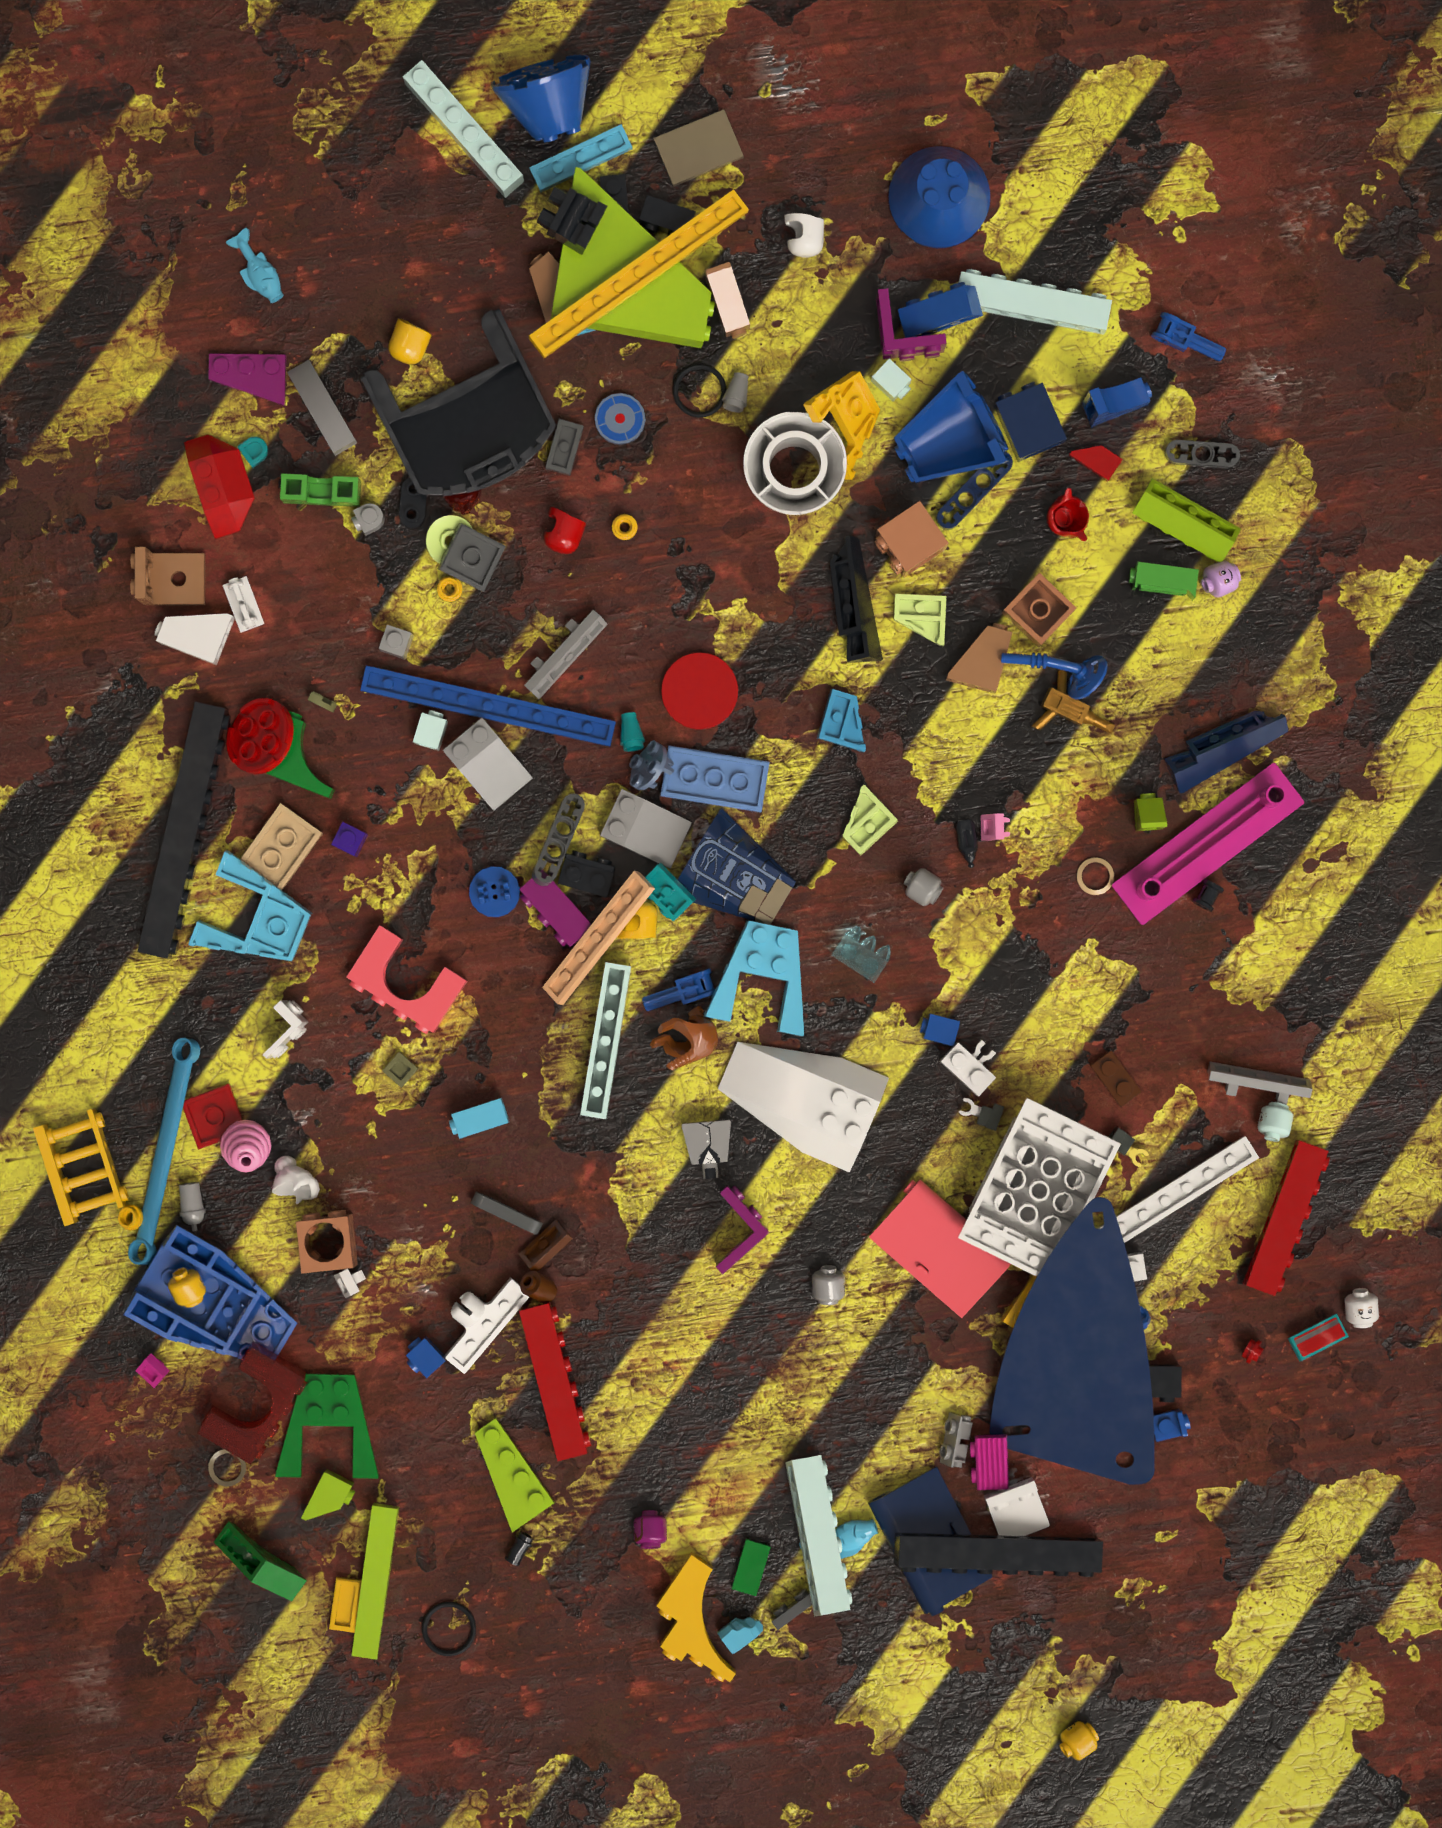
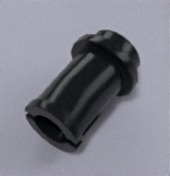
(519, 1548)

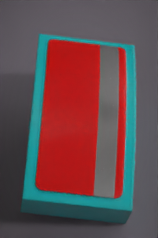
(1318, 1337)

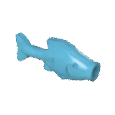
(259, 273)
(855, 1535)

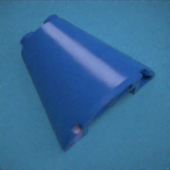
(952, 434)

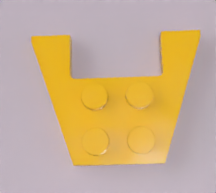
(853, 411)

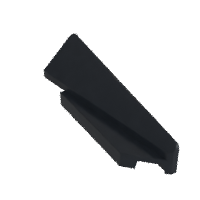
(854, 604)

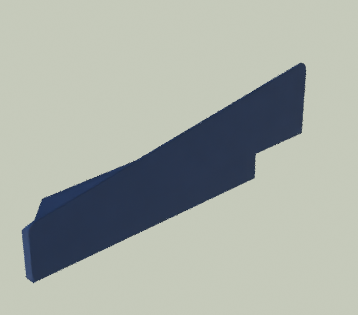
(1223, 747)

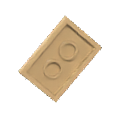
(281, 846)

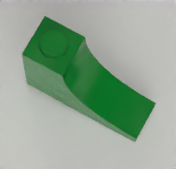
(295, 767)
(259, 1564)

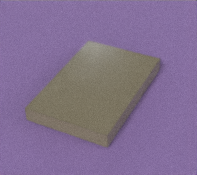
(698, 148)

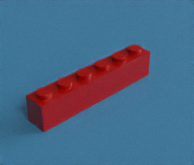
(1286, 1217)
(554, 1381)

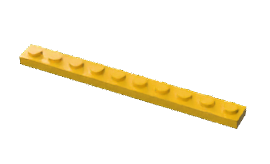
(638, 274)

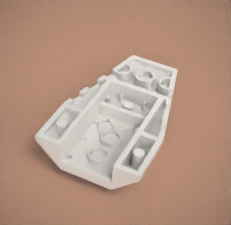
(806, 1098)

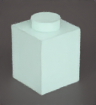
(892, 381)
(430, 730)

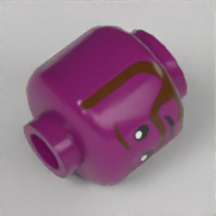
(650, 1530)

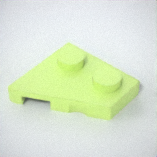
(922, 615)

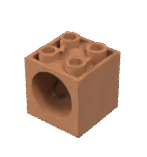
(910, 540)
(310, 1259)

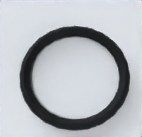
(676, 385)
(453, 1652)

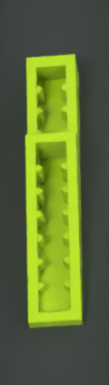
(375, 1580)

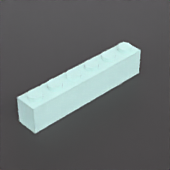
(463, 129)
(1040, 303)
(605, 1040)
(818, 1535)

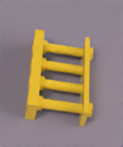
(55, 1161)

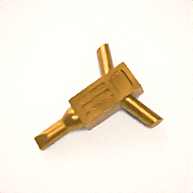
(1058, 703)

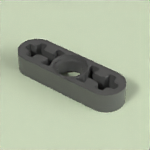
(1220, 461)
(506, 1213)

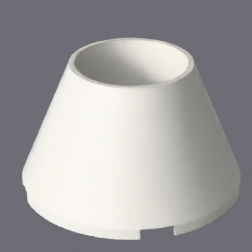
(795, 430)

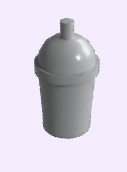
(191, 1204)

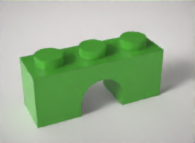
(320, 491)

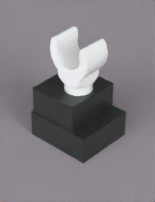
(987, 1116)

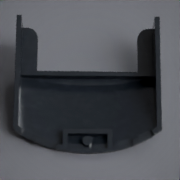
(472, 429)

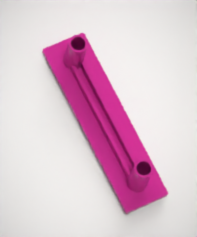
(1208, 843)

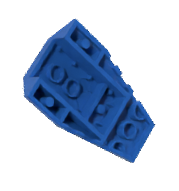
(231, 1311)

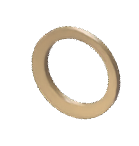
(1082, 885)

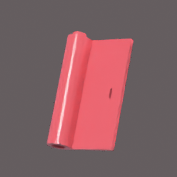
(926, 1233)

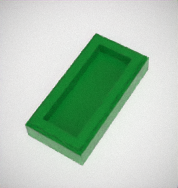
(751, 1567)

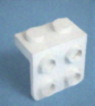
(292, 1014)

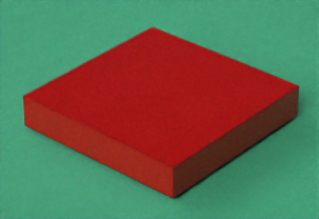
(211, 1115)

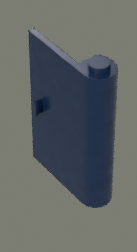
(926, 1507)

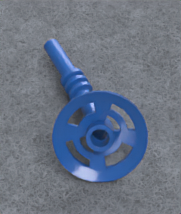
(1081, 673)

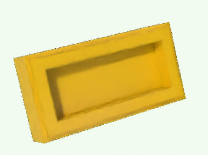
(345, 1604)

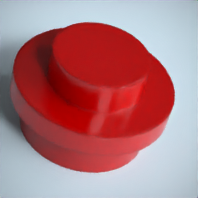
(1253, 1351)

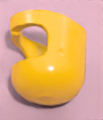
(408, 342)
(642, 924)

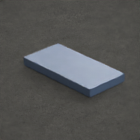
(716, 779)

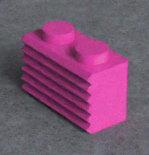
(991, 1462)

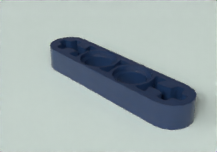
(975, 491)

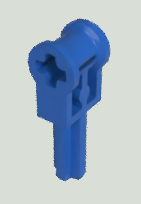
(1182, 335)
(686, 989)

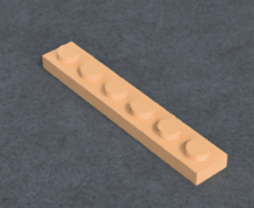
(598, 937)

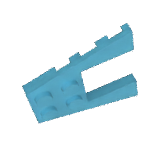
(276, 924)
(766, 953)

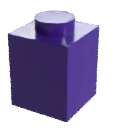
(349, 839)

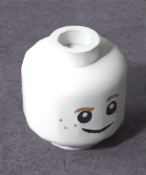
(1361, 1308)

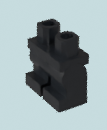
(575, 219)

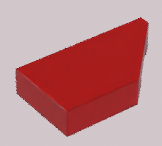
(1098, 460)

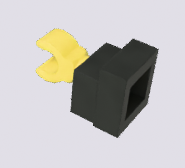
(1126, 1145)

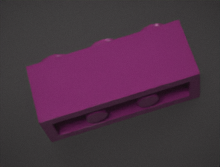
(555, 910)

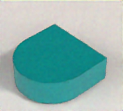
(254, 450)

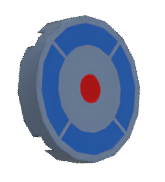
(620, 419)

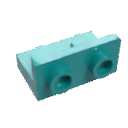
(669, 893)

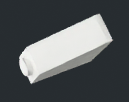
(196, 634)

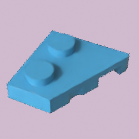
(842, 721)

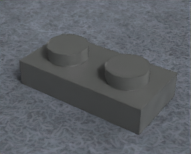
(564, 447)
(785, 1614)

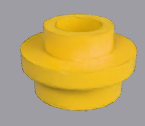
(624, 518)
(449, 580)
(124, 1217)

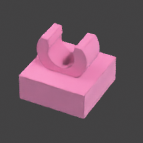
(993, 827)

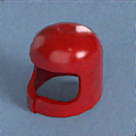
(566, 533)

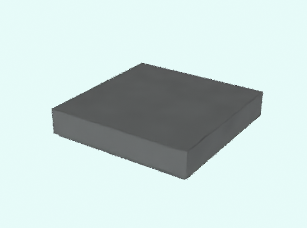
(471, 557)

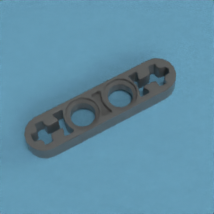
(558, 839)

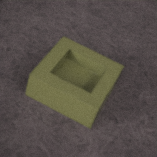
(400, 1069)

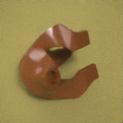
(700, 1035)

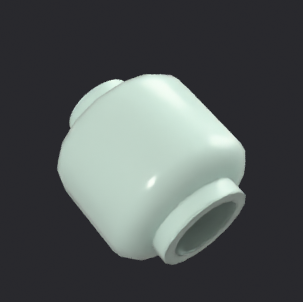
(1275, 1121)

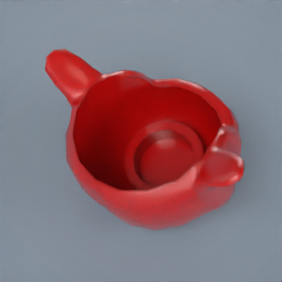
(1068, 516)

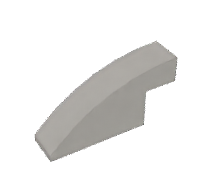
(322, 407)

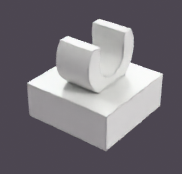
(348, 1282)

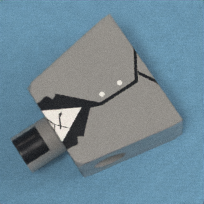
(707, 1144)

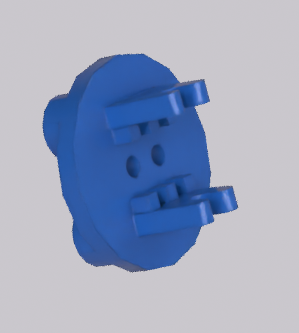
(506, 889)

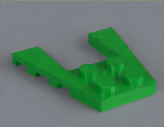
(328, 1402)

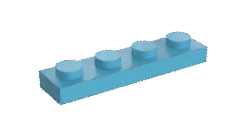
(584, 156)

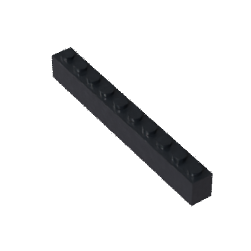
(183, 831)

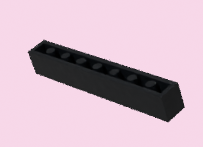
(998, 1553)

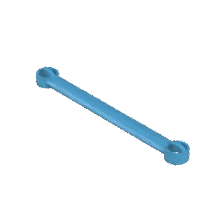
(164, 1150)

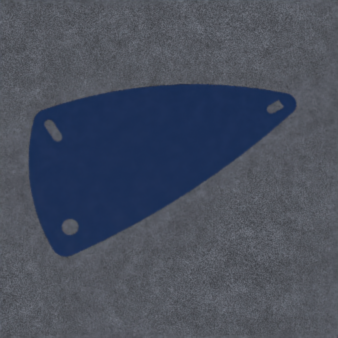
(1081, 1359)

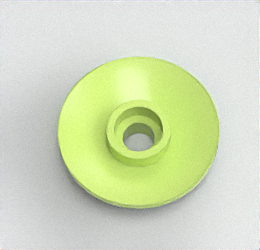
(437, 533)

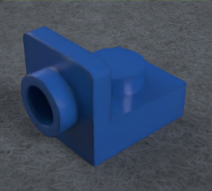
(1170, 1425)

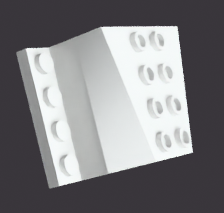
(1037, 1186)

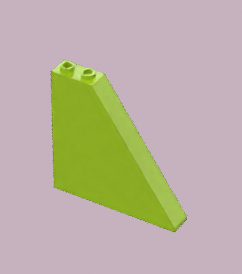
(666, 310)

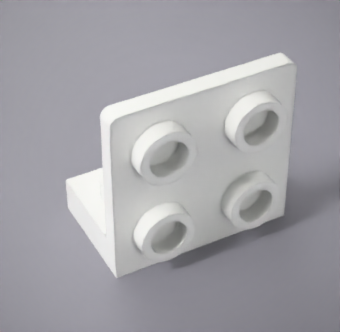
(1017, 1509)

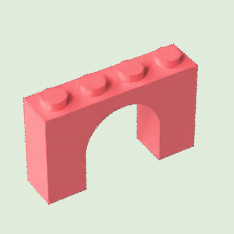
(370, 974)

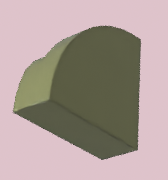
(321, 701)

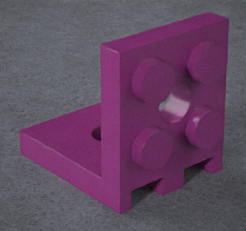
(904, 348)
(752, 1218)

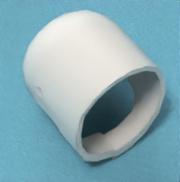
(808, 232)

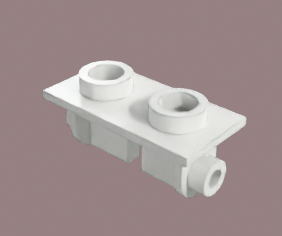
(243, 604)

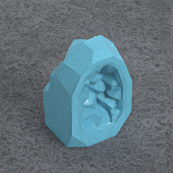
(740, 1633)

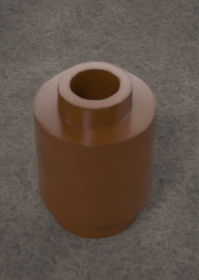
(538, 1287)

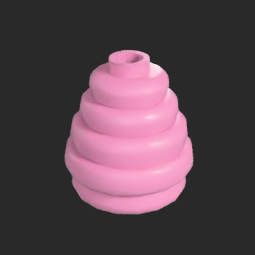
(245, 1145)

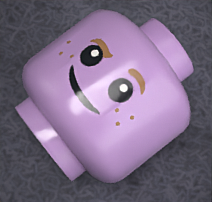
(1221, 578)

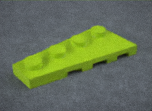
(514, 1480)

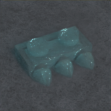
(861, 955)

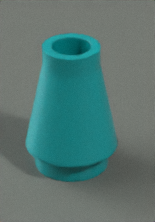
(631, 733)

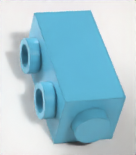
(479, 1118)

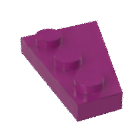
(252, 373)

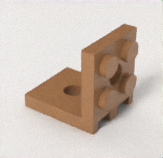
(155, 573)

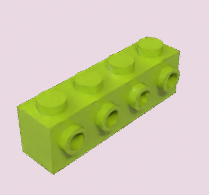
(1186, 521)

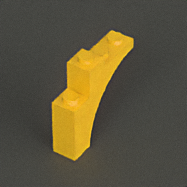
(688, 1633)

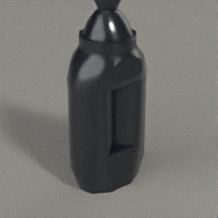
(967, 840)

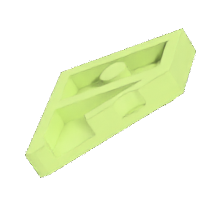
(867, 822)

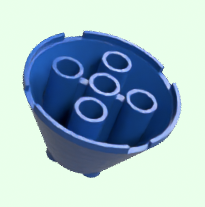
(547, 96)
(939, 197)

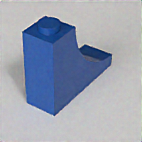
(1112, 402)

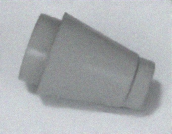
(736, 394)

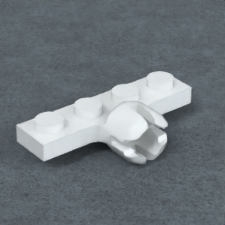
(482, 1322)

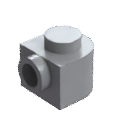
(368, 518)

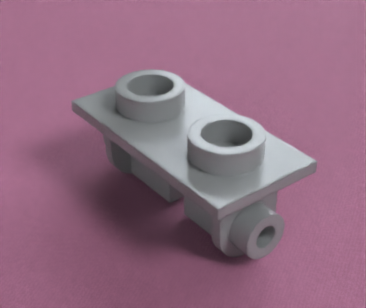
(952, 1451)

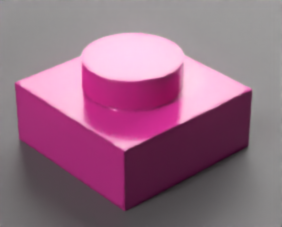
(152, 1370)

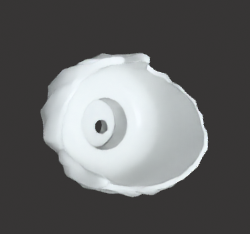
(294, 1180)

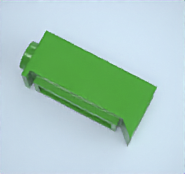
(1164, 579)

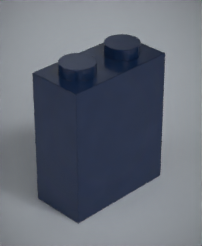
(1029, 421)

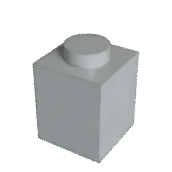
(396, 642)

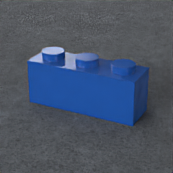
(940, 310)

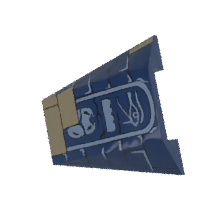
(735, 874)

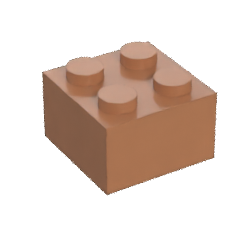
(1039, 610)

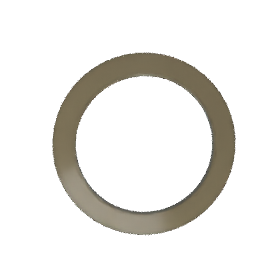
(219, 1481)

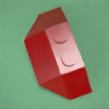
(220, 483)

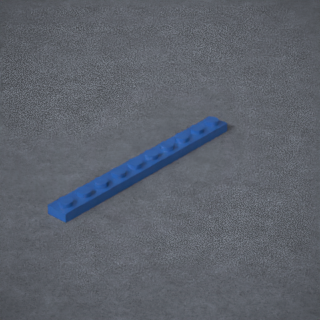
(488, 706)

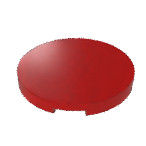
(699, 691)
(260, 736)

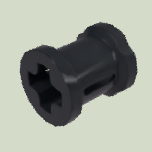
(1208, 895)

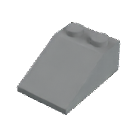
(487, 764)
(645, 828)

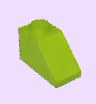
(1149, 813)
(329, 1495)

